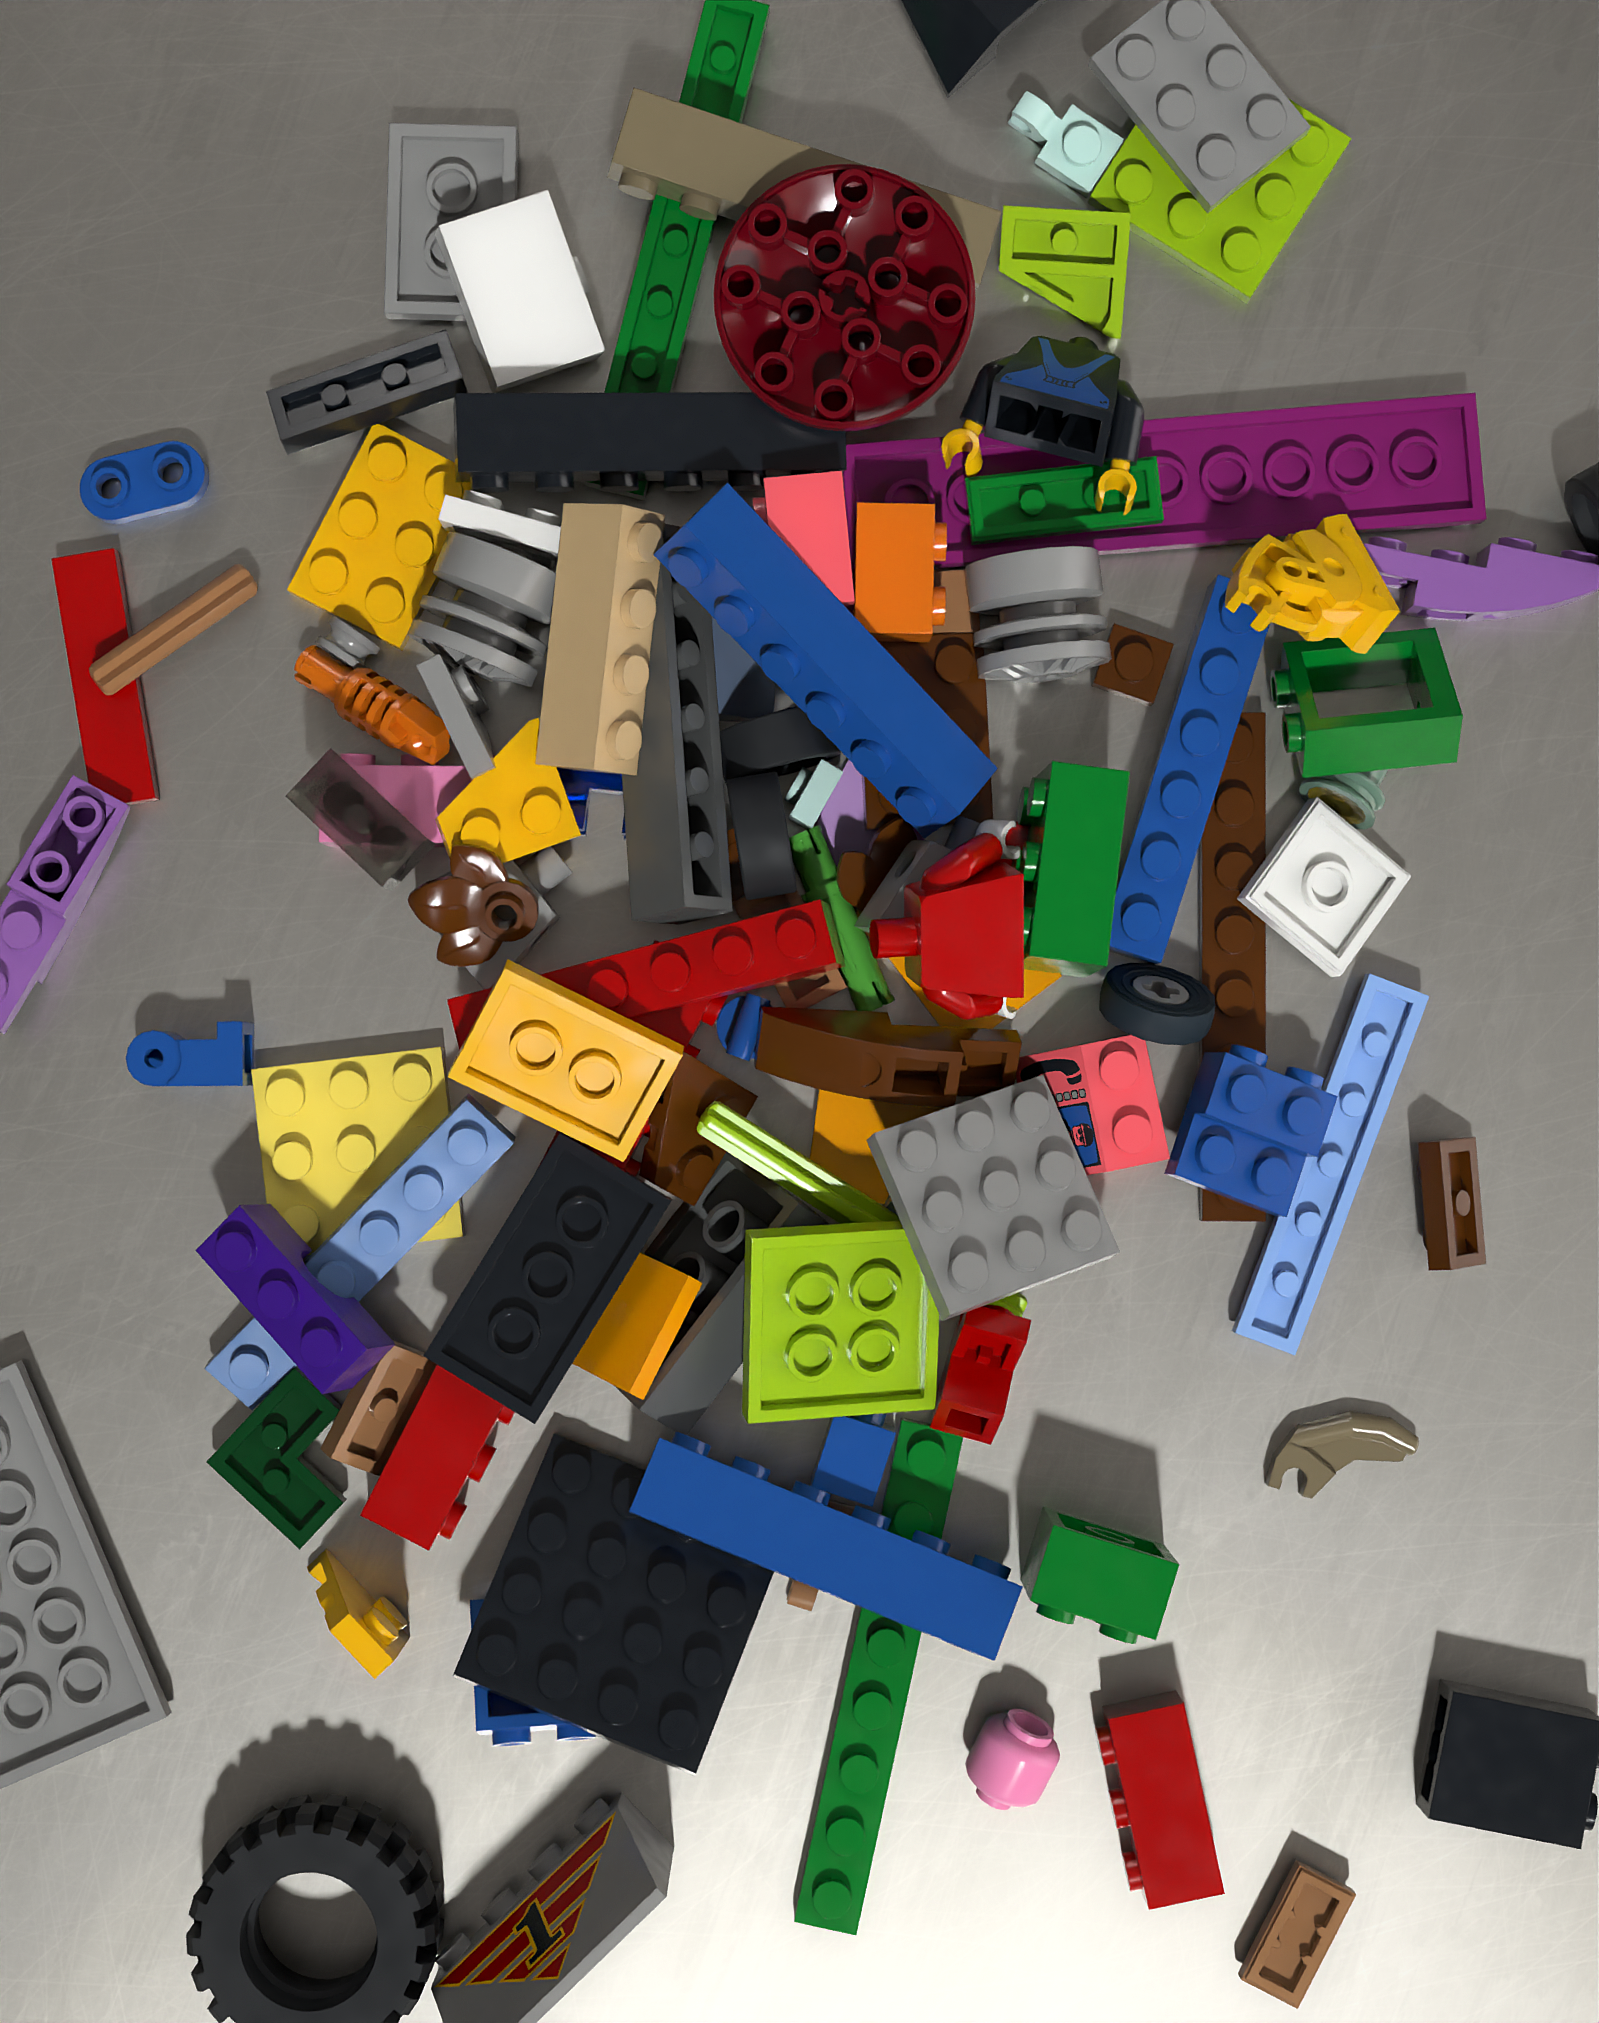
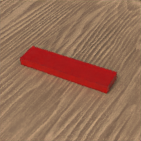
(113, 725)

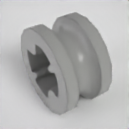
(347, 644)

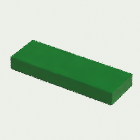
(1057, 502)

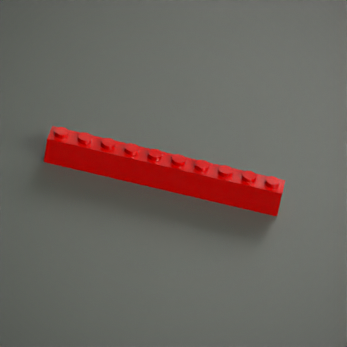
(454, 1420)

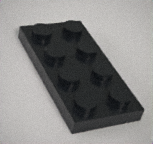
(547, 1277)

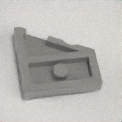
(460, 708)

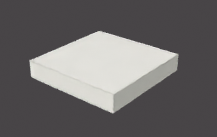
(1324, 887)

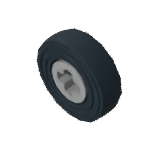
(1157, 1003)

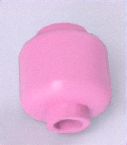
(1012, 1759)

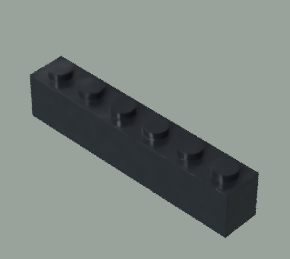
(633, 440)

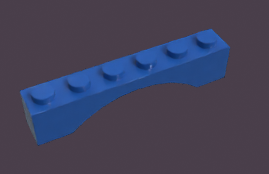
(1185, 776)

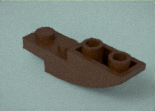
(882, 1061)

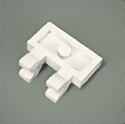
(486, 520)

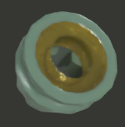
(1349, 795)

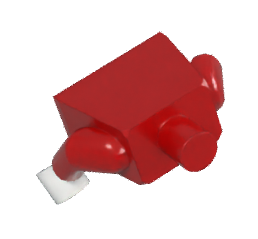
(963, 927)

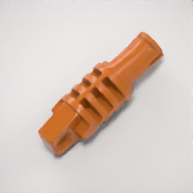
(375, 705)

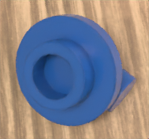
(739, 1025)

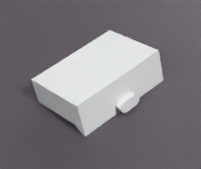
(520, 291)

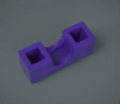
(264, 1268)

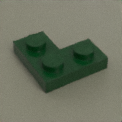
(266, 1460)

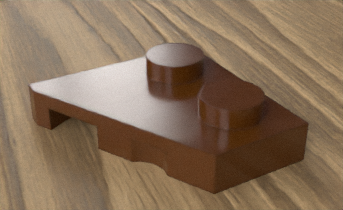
(676, 1153)

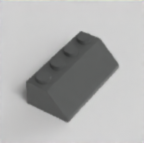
(711, 1248)

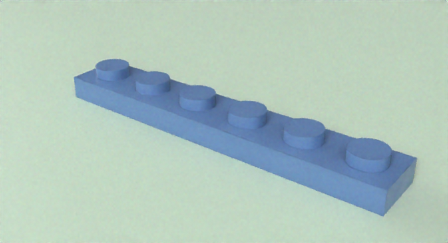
(375, 1236)

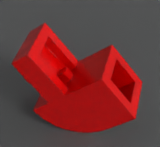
(979, 1372)

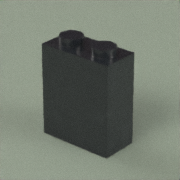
(1511, 1764)

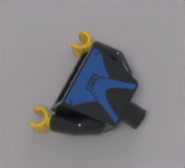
(1056, 402)

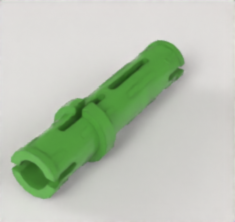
(818, 878)

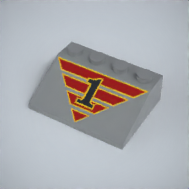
(559, 1922)

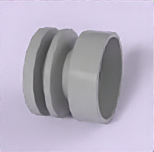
(489, 610)
(1037, 613)

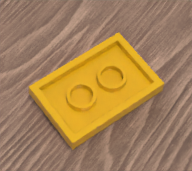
(380, 537)
(566, 1061)

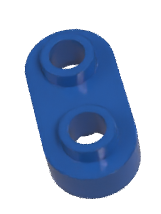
(142, 482)

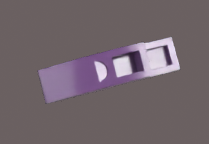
(1503, 584)
(53, 888)

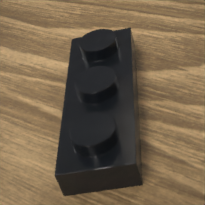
(366, 392)

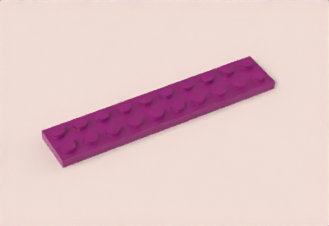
(1225, 476)

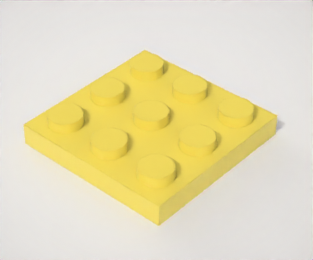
(342, 1129)

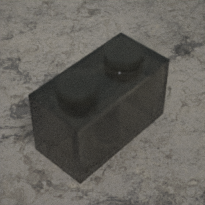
(360, 820)

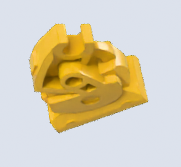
(1315, 585)

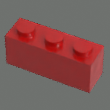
(1159, 1800)

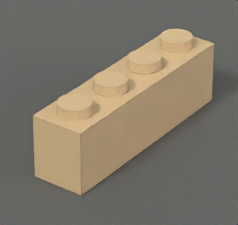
(600, 638)

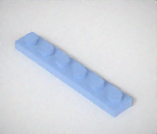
(1305, 1240)

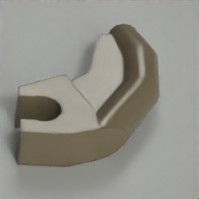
(1335, 1441)

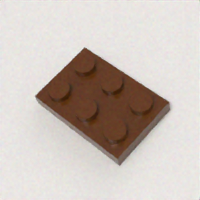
(949, 676)

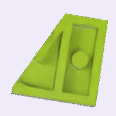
(1070, 260)

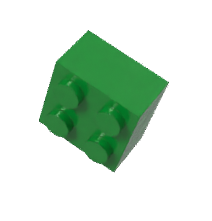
(1098, 1576)

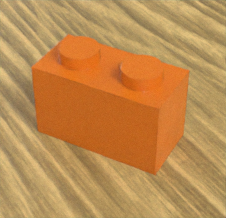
(896, 570)

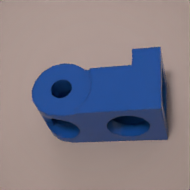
(171, 1060)

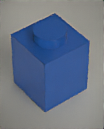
(854, 1457)

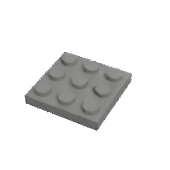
(992, 1196)

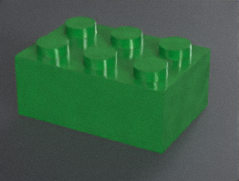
(1070, 865)

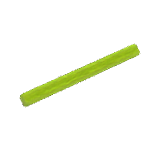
(801, 1175)

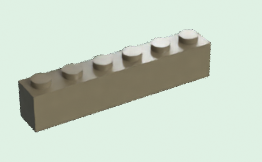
(726, 165)

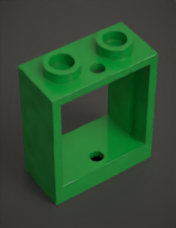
(1369, 740)

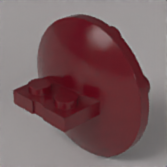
(844, 297)

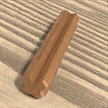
(173, 629)

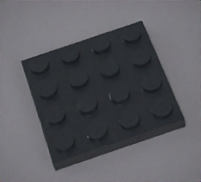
(612, 1614)

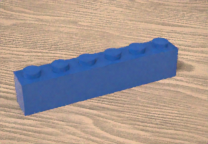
(826, 661)
(827, 1548)

